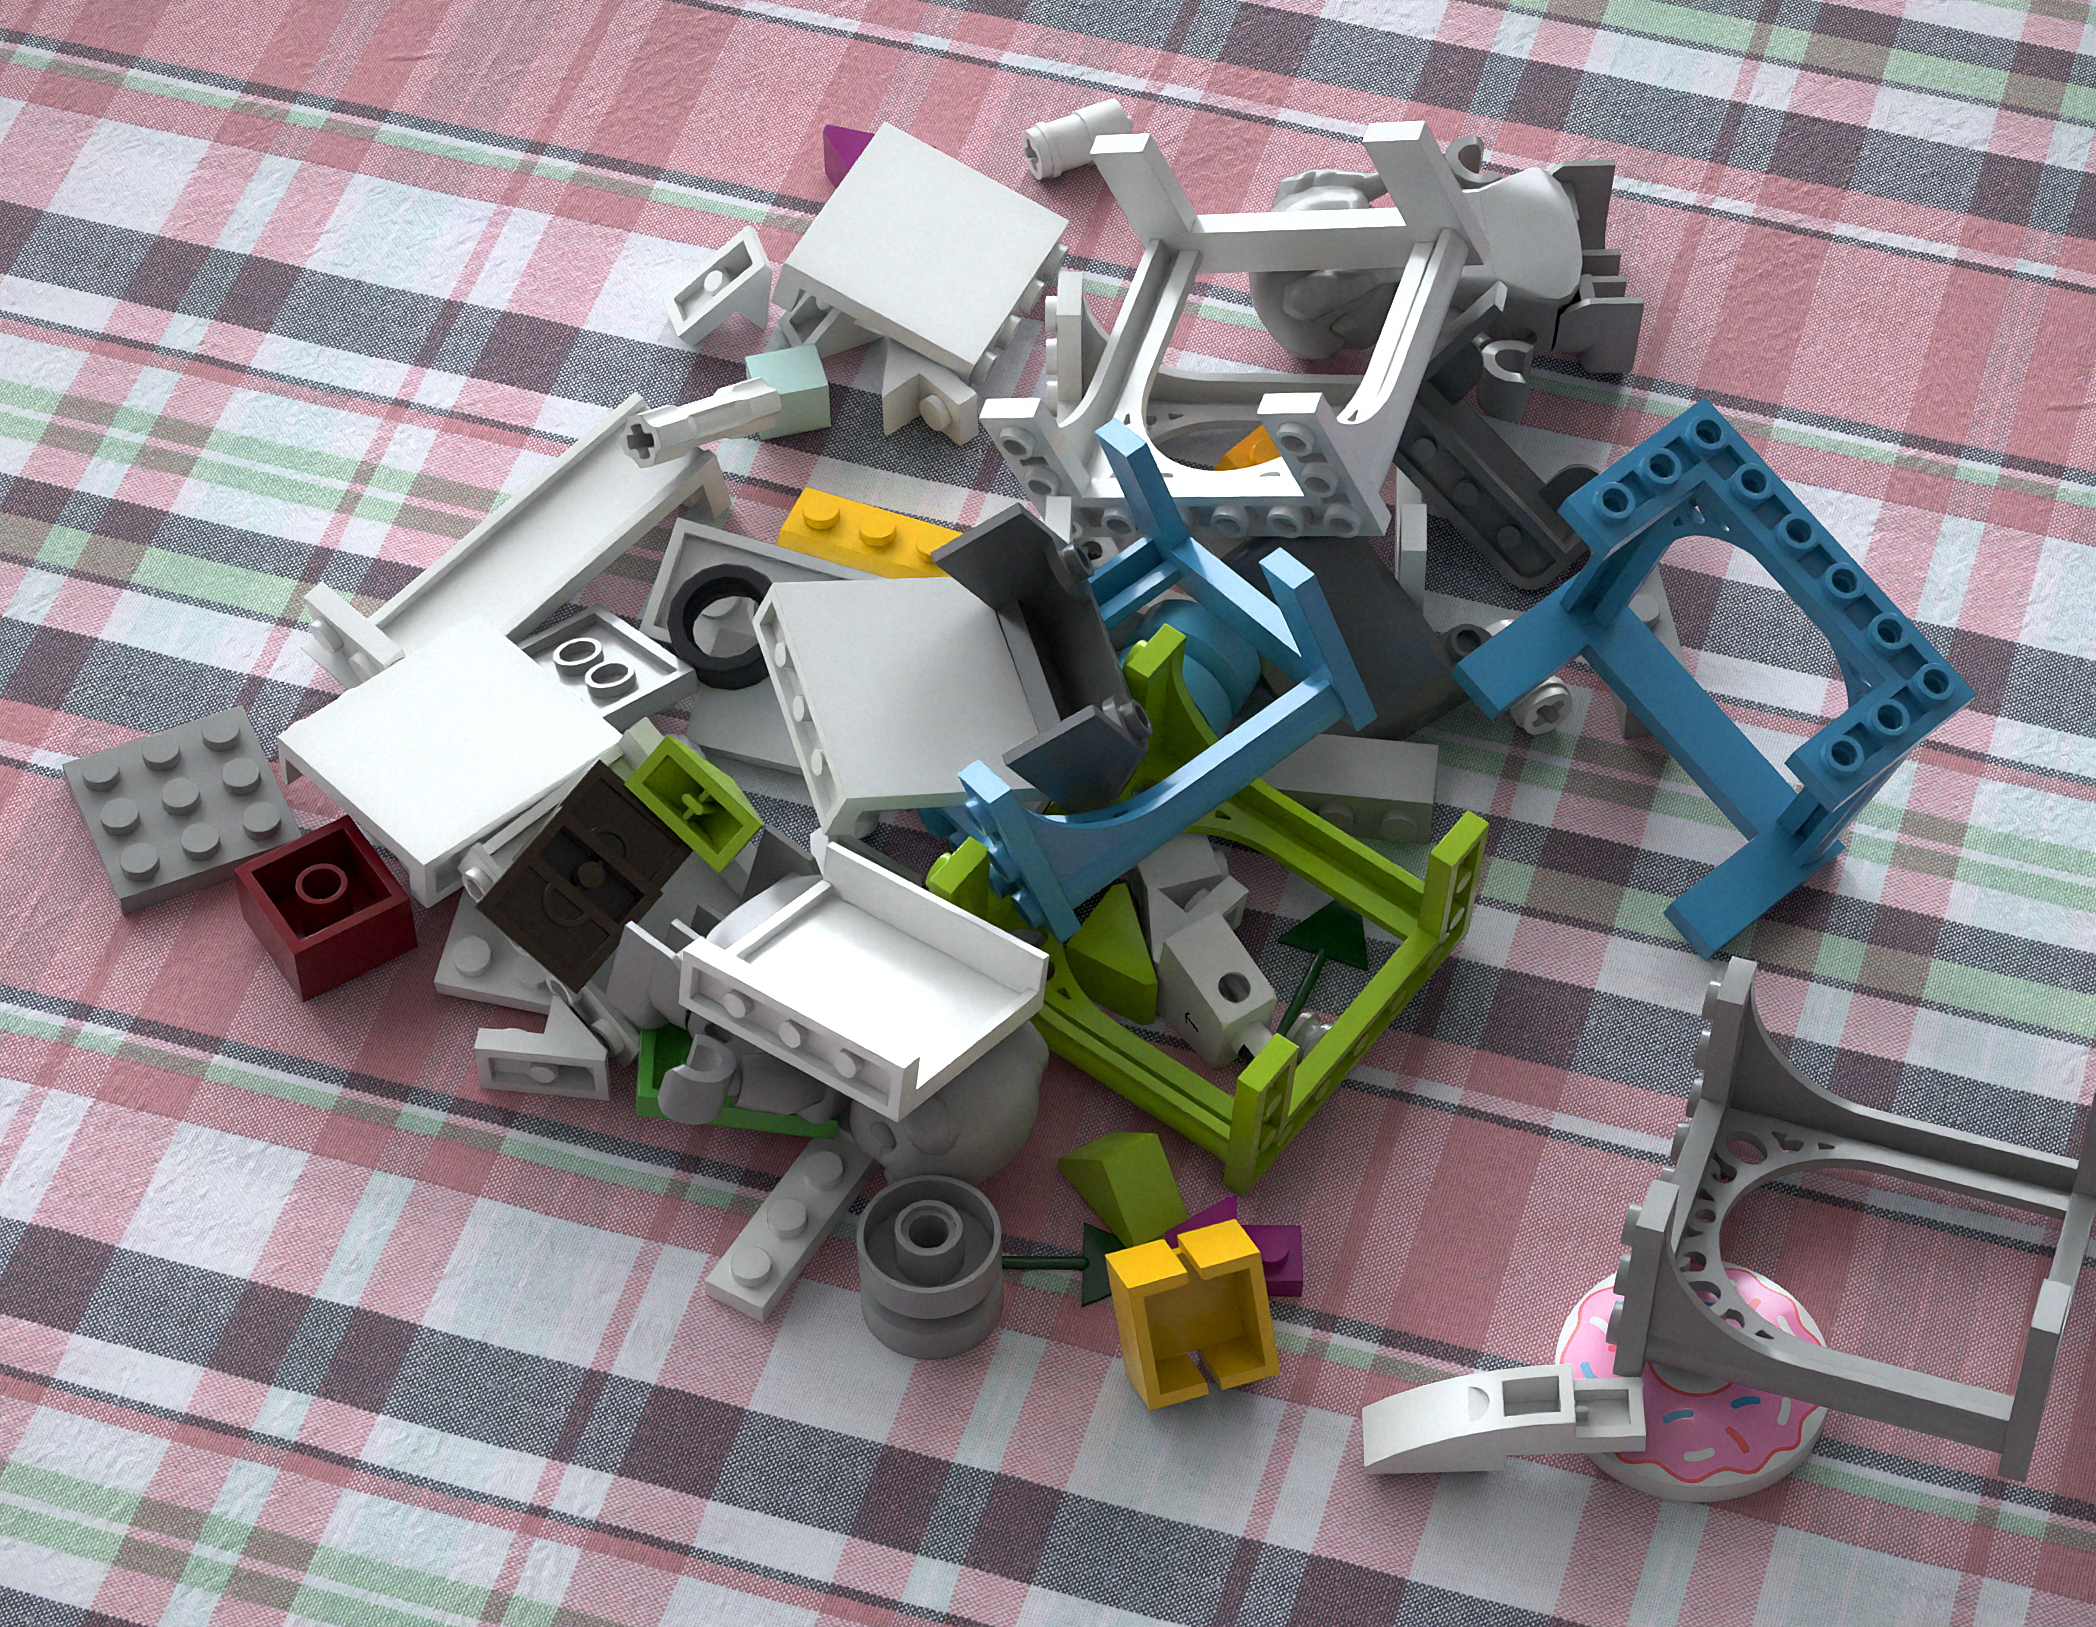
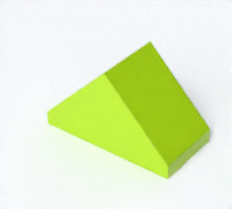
(696, 802)
(1113, 959)
(1127, 1185)

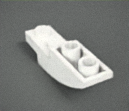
(1497, 1413)

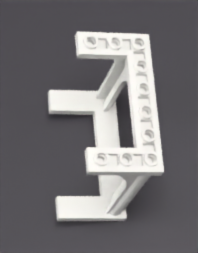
(1194, 402)
(1327, 464)

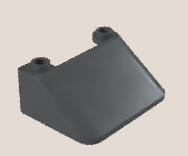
(1385, 633)

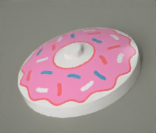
(1701, 1432)

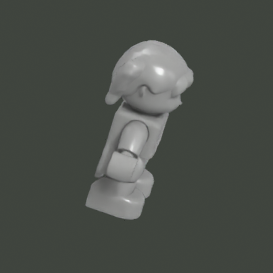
(1544, 248)
(958, 1132)

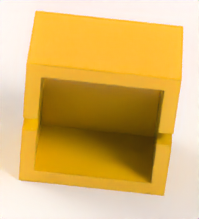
(1191, 1299)

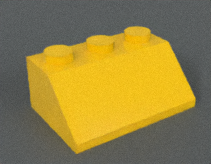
(863, 536)

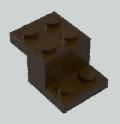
(584, 877)

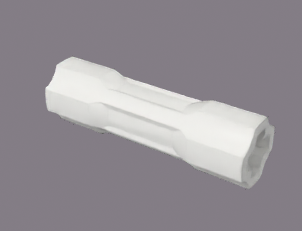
(673, 430)

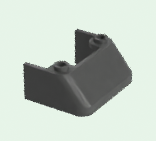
(1475, 473)
(1063, 655)

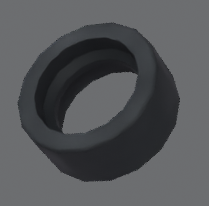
(687, 604)

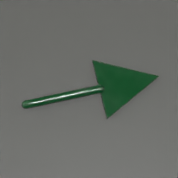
(1330, 934)
(1093, 1263)

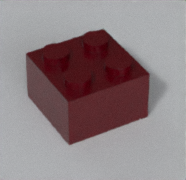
(326, 908)

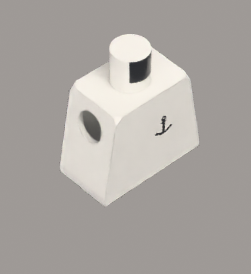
(1214, 993)

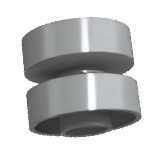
(930, 1266)

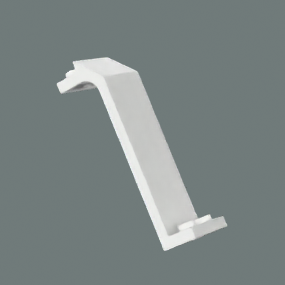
(524, 554)

